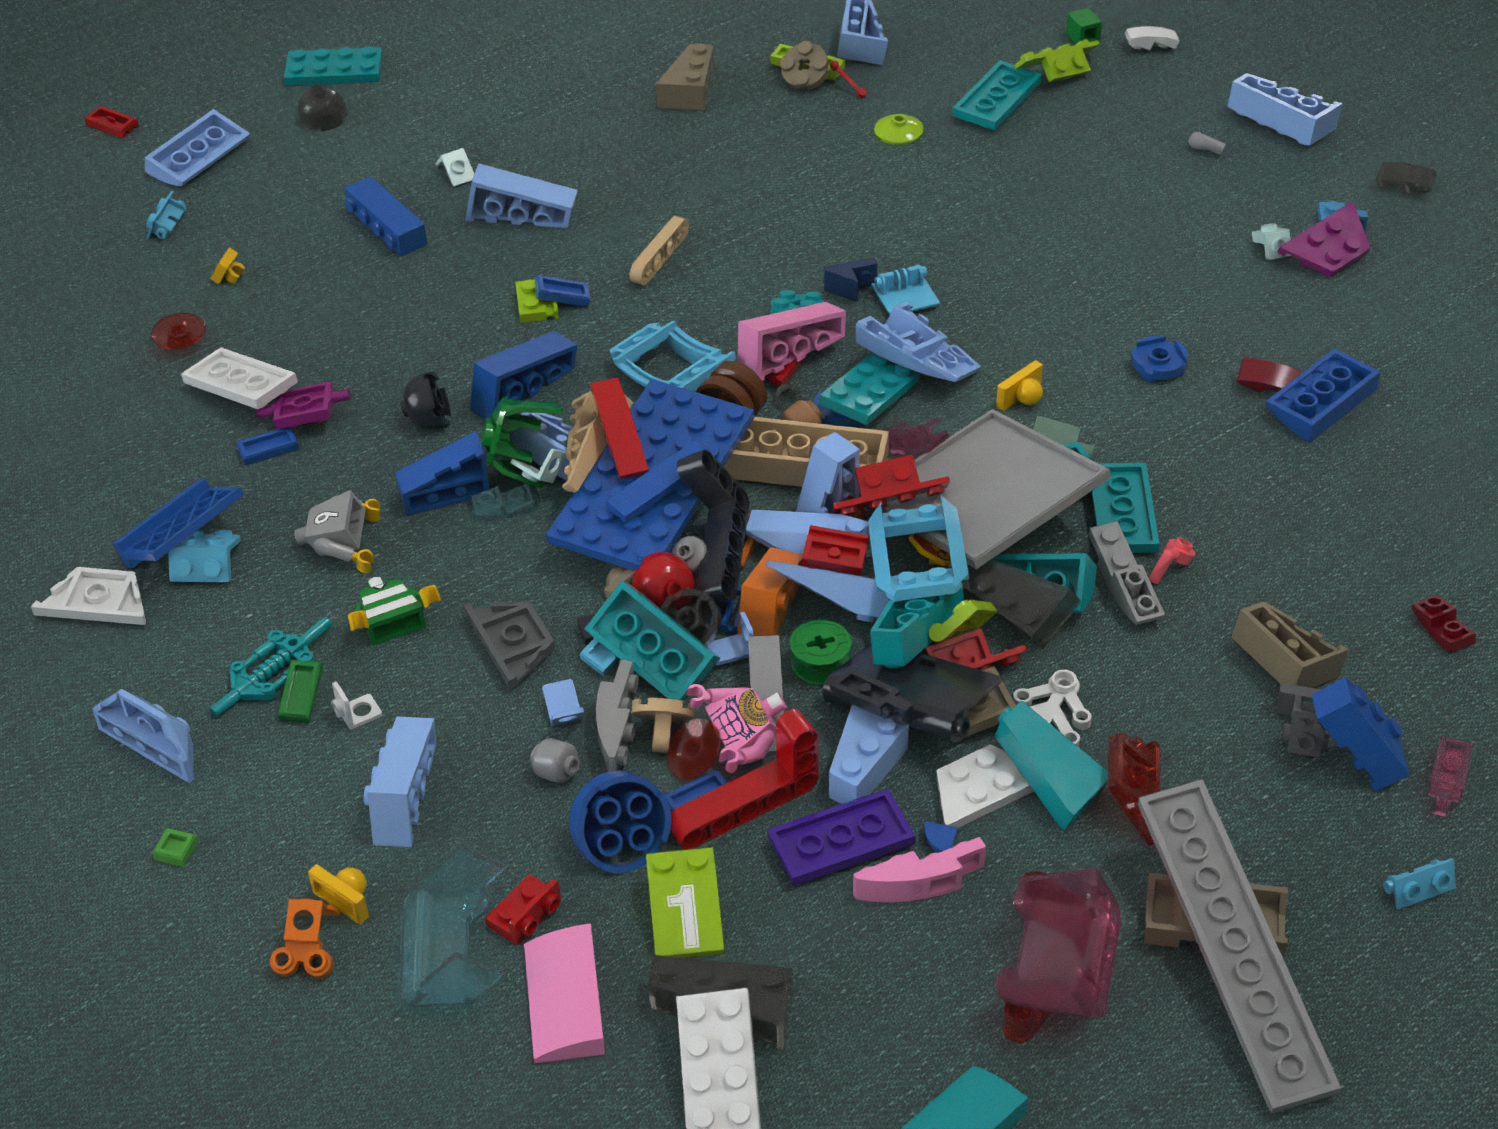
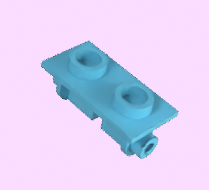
(167, 216)
(1422, 883)

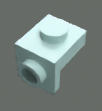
(1272, 238)

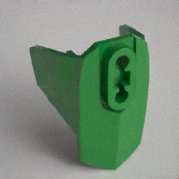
(498, 429)

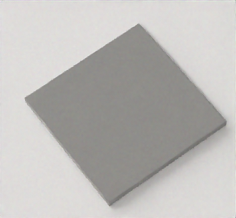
(1001, 483)

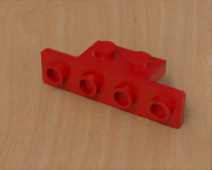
(889, 482)
(972, 651)

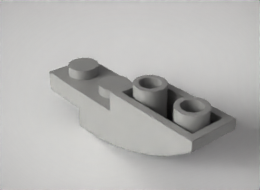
(1123, 576)
(614, 716)

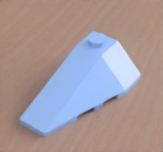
(790, 529)
(847, 591)

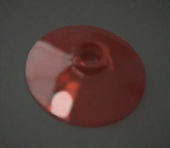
(178, 331)
(693, 748)

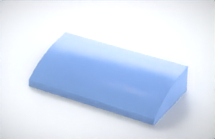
(195, 149)

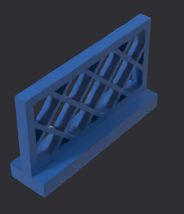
(174, 522)

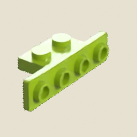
(1061, 63)

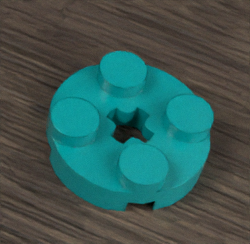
(789, 300)

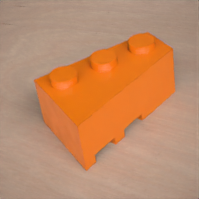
(768, 594)

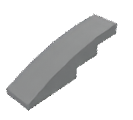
(766, 670)

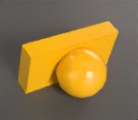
(1022, 387)
(341, 891)

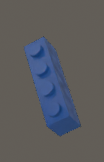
(385, 216)

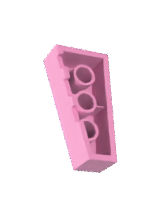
(787, 336)

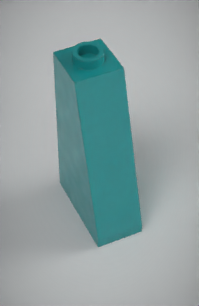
(1050, 763)

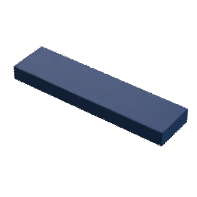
(650, 486)

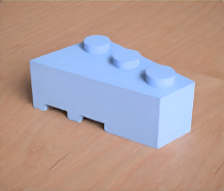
(829, 475)
(865, 754)

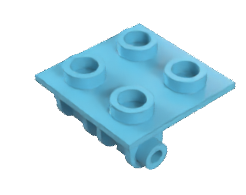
(908, 286)

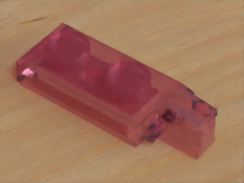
(1449, 773)

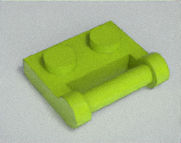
(966, 618)

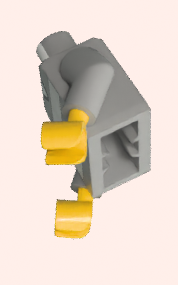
(337, 527)

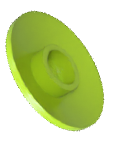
(898, 129)

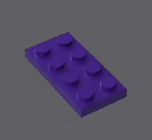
(840, 837)

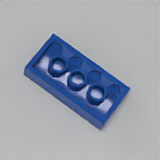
(1323, 394)

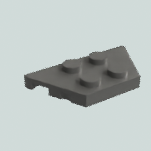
(512, 637)

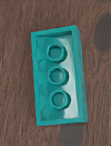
(653, 640)
(973, 1102)

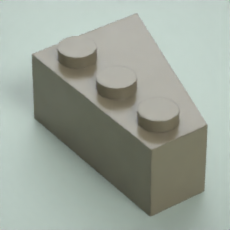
(687, 79)
(1286, 649)

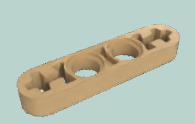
(659, 250)

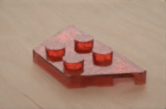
(1133, 774)

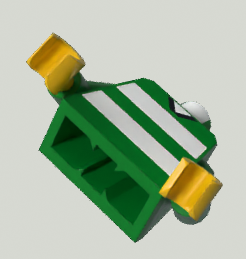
(391, 609)

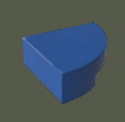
(939, 836)

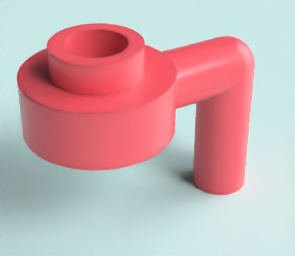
(1176, 550)

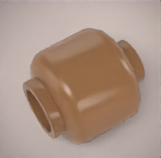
(803, 412)

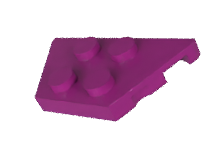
(1330, 243)

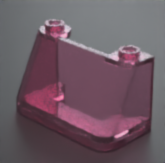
(1064, 944)

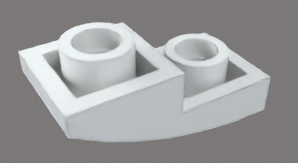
(1147, 35)

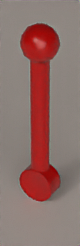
(861, 92)

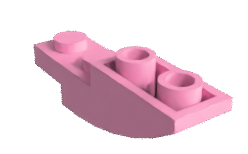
(912, 879)

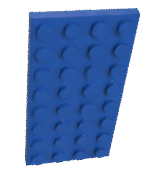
(665, 423)

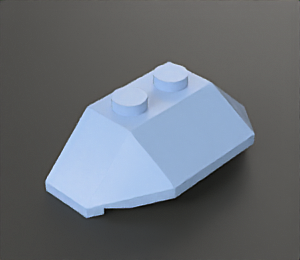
(148, 731)

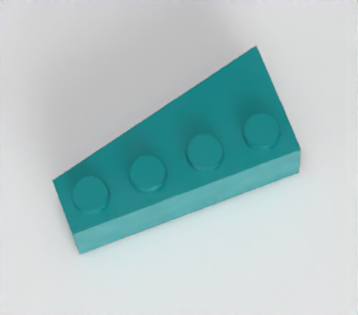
(905, 625)

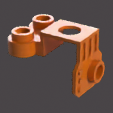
(304, 945)

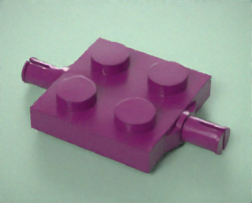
(304, 405)

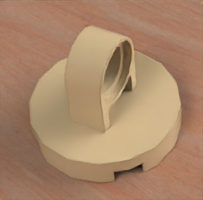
(663, 712)

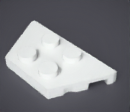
(95, 596)
(978, 785)

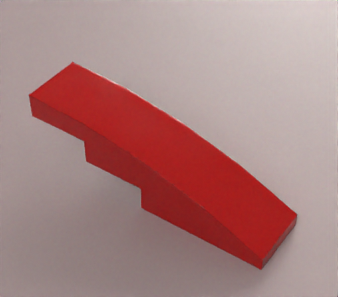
(619, 428)

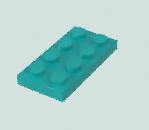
(333, 66)
(996, 95)
(868, 389)
(1129, 501)

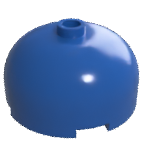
(611, 811)

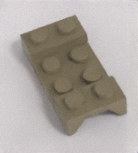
(1168, 924)

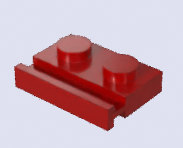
(835, 550)

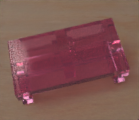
(915, 438)

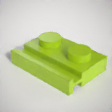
(530, 307)

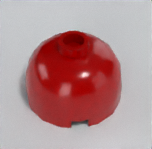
(662, 576)

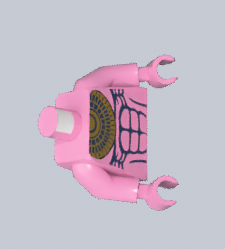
(742, 721)

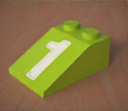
(685, 903)

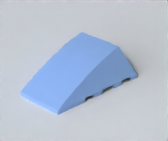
(914, 345)

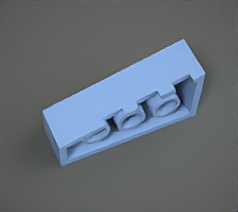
(1284, 109)
(518, 199)
(400, 780)

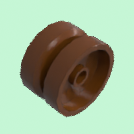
(736, 385)

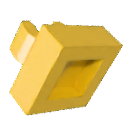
(227, 267)

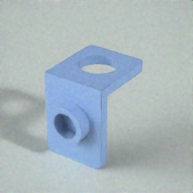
(733, 647)
(562, 702)

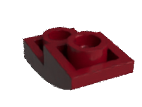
(1264, 374)
(1441, 623)

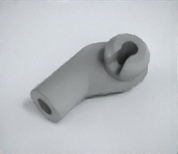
(1203, 142)

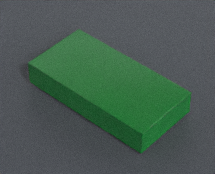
(300, 691)

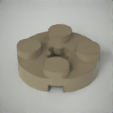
(805, 53)

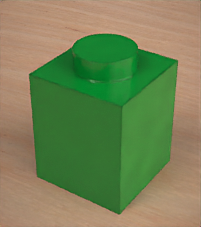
(1083, 25)

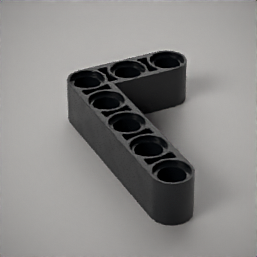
(725, 523)

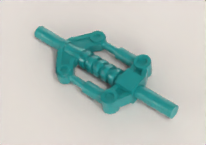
(253, 686)

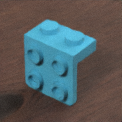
(203, 557)

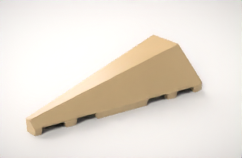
(584, 441)

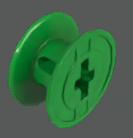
(818, 650)

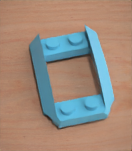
(701, 356)
(903, 522)

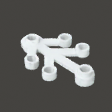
(1061, 686)

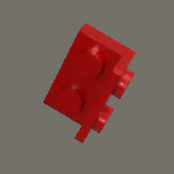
(524, 908)

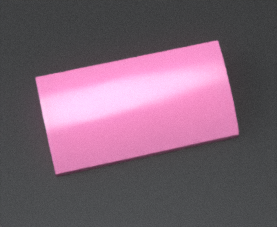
(564, 995)

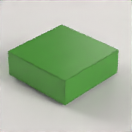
(175, 847)

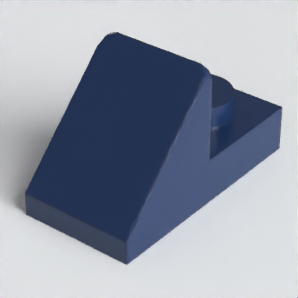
(847, 277)

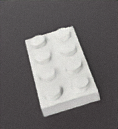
(239, 378)
(718, 1060)

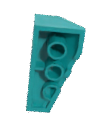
(1067, 569)

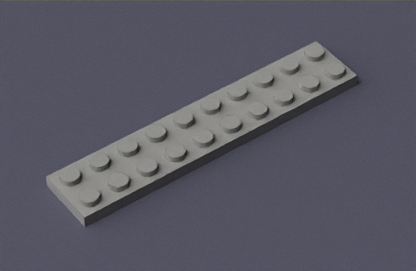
(1238, 948)

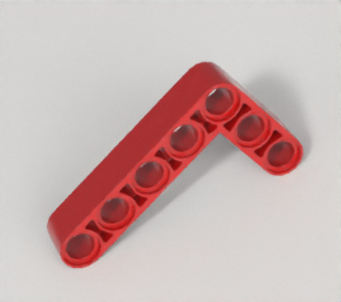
(756, 792)

